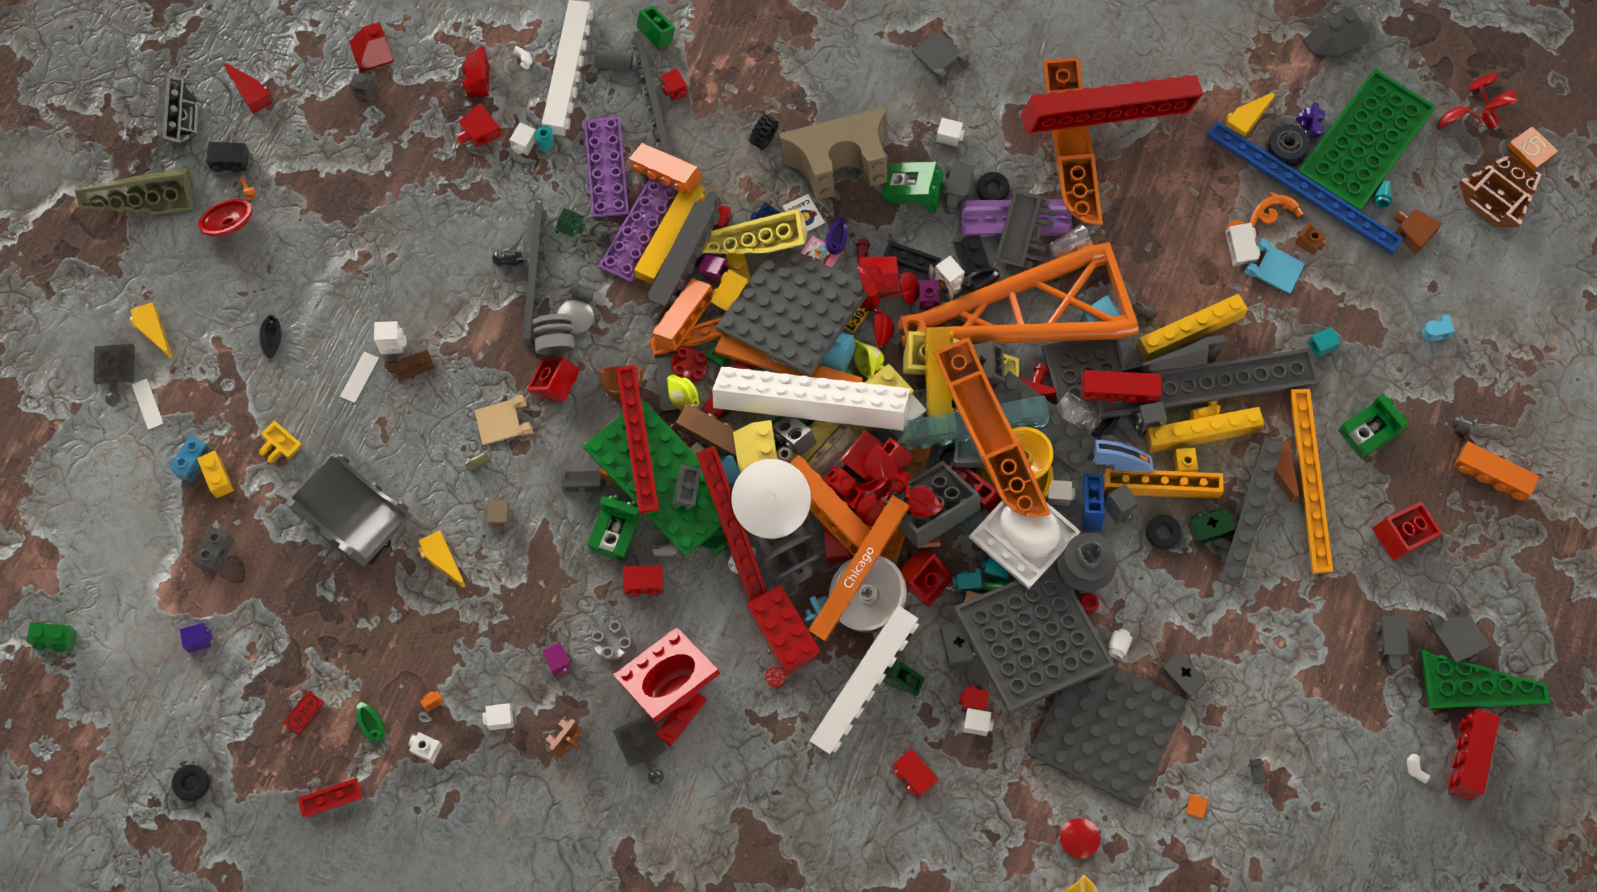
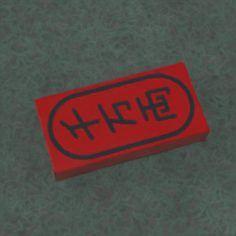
(303, 712)

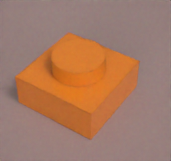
(431, 700)

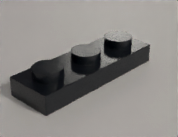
(911, 257)

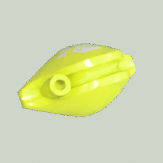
(868, 359)
(682, 392)

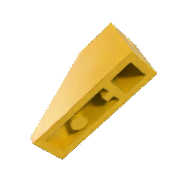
(1248, 115)
(149, 324)
(439, 555)

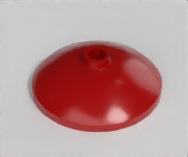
(225, 218)

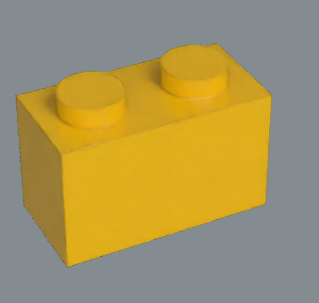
(728, 290)
(215, 474)

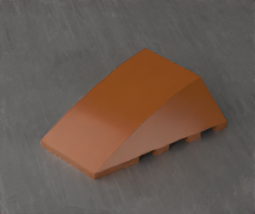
(1501, 191)

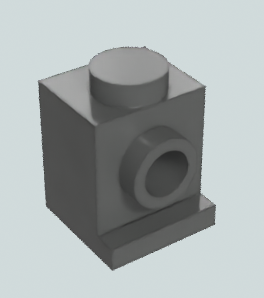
(362, 82)

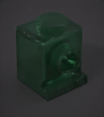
(570, 223)

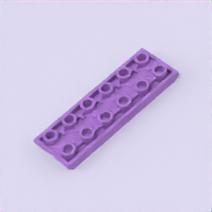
(606, 167)
(989, 217)
(638, 229)

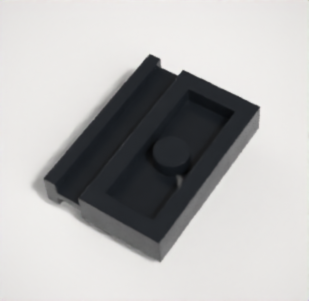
(971, 255)

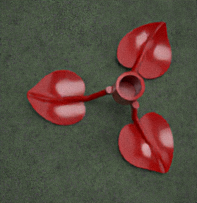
(1489, 114)
(871, 279)
(881, 465)

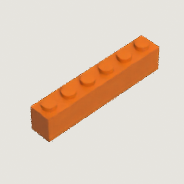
(832, 510)

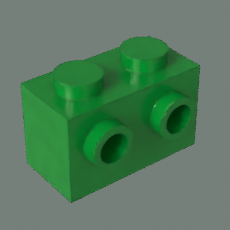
(655, 26)
(51, 636)

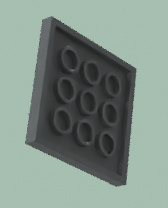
(1070, 359)

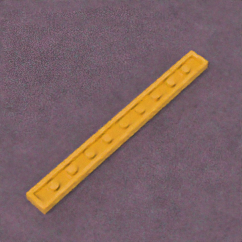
(1311, 481)

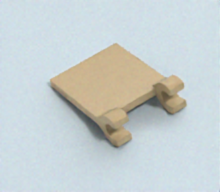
(501, 421)

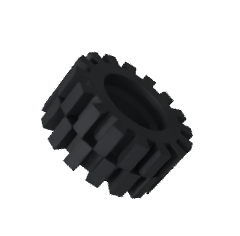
(763, 132)

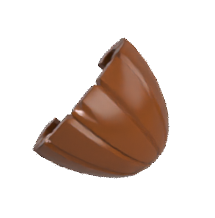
(610, 383)

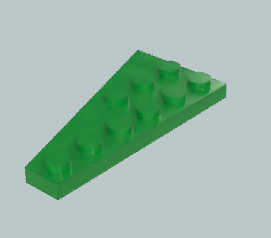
(1476, 686)

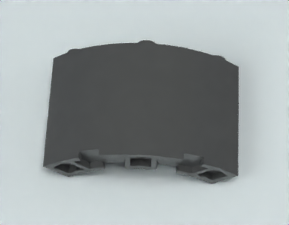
(348, 509)

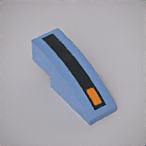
(1122, 457)

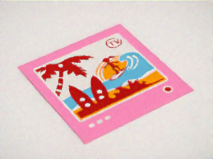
(817, 250)

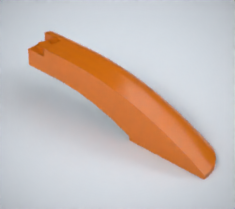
(1074, 148)
(990, 429)

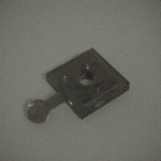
(121, 373)
(636, 754)

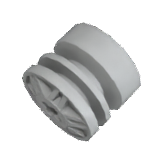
(553, 334)

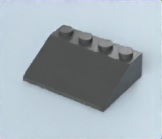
(952, 491)

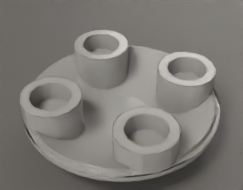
(581, 315)
(611, 640)

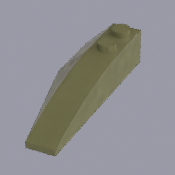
(146, 193)

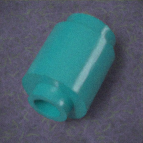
(544, 138)

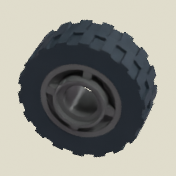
(1290, 135)

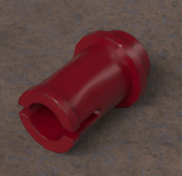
(863, 245)

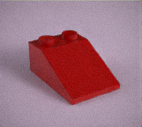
(1407, 530)

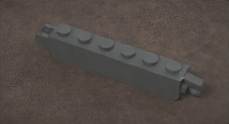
(683, 255)

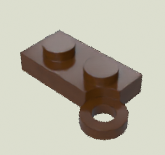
(410, 365)

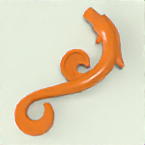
(1275, 199)

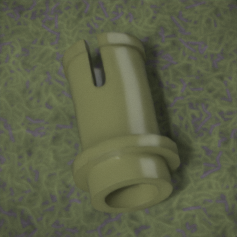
(477, 461)

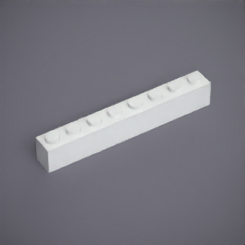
(567, 66)
(864, 679)

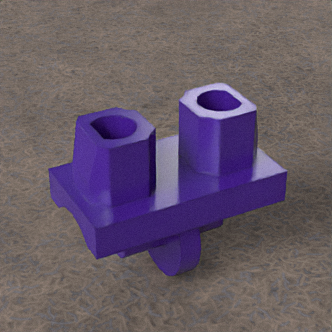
(1309, 120)

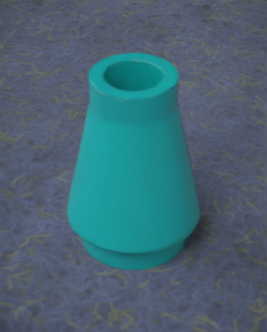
(1383, 195)

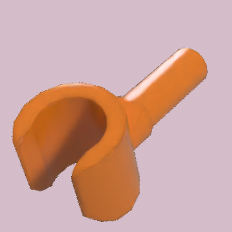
(249, 192)

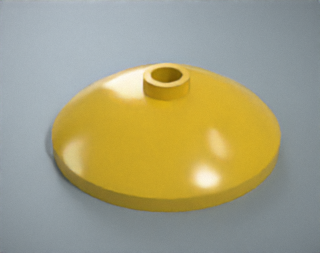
(1036, 448)

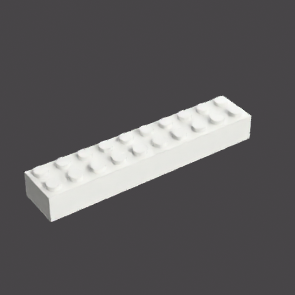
(811, 398)

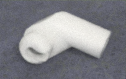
(525, 57)
(1414, 768)

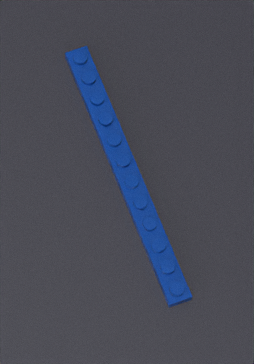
(1304, 187)

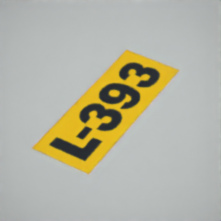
(857, 319)

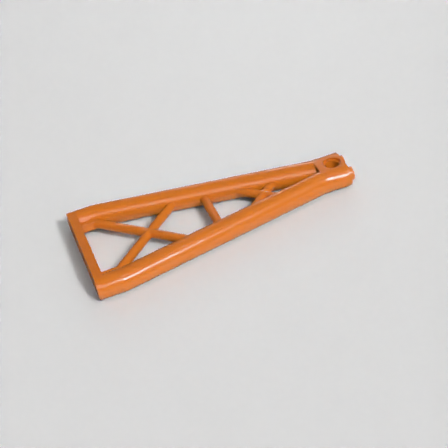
(977, 301)

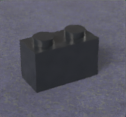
(227, 156)

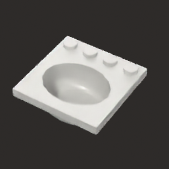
(1024, 543)

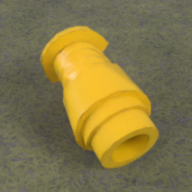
(1211, 410)

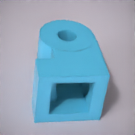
(1439, 329)

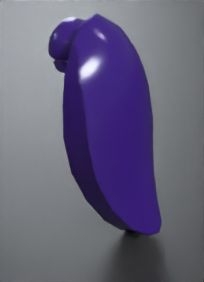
(836, 237)

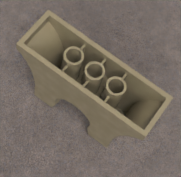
(837, 144)

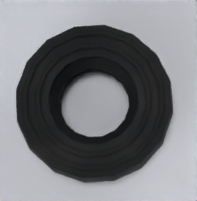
(994, 177)
(1158, 542)
(199, 791)

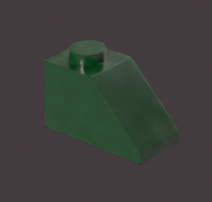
(903, 678)

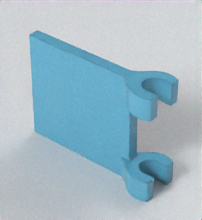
(1276, 268)

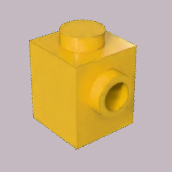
(1185, 460)

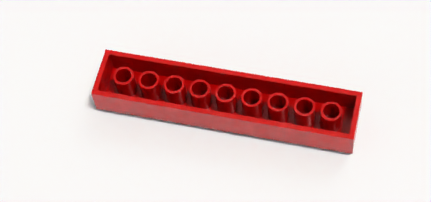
(1111, 104)

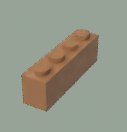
(707, 429)

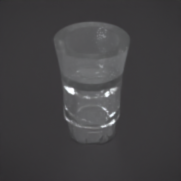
(1070, 242)

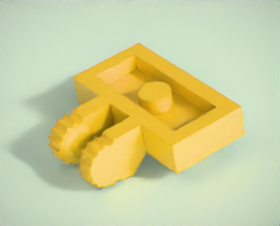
(281, 440)

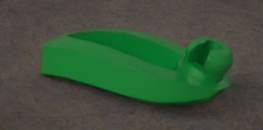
(370, 722)

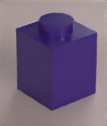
(196, 637)

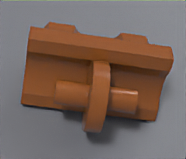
(566, 739)

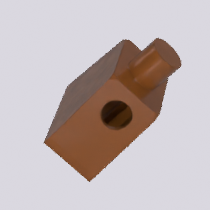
(1416, 229)

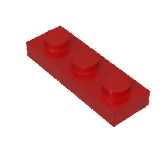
(679, 720)
(330, 798)

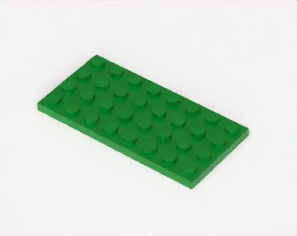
(1367, 139)
(667, 452)

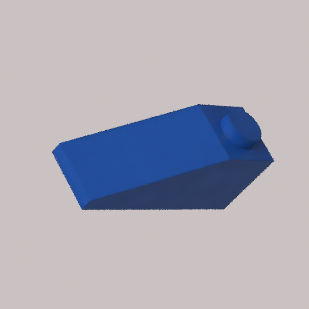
(1093, 502)

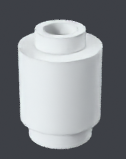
(1119, 644)

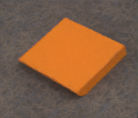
(1196, 806)

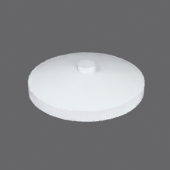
(771, 498)
(876, 598)

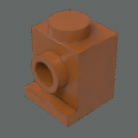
(1311, 239)

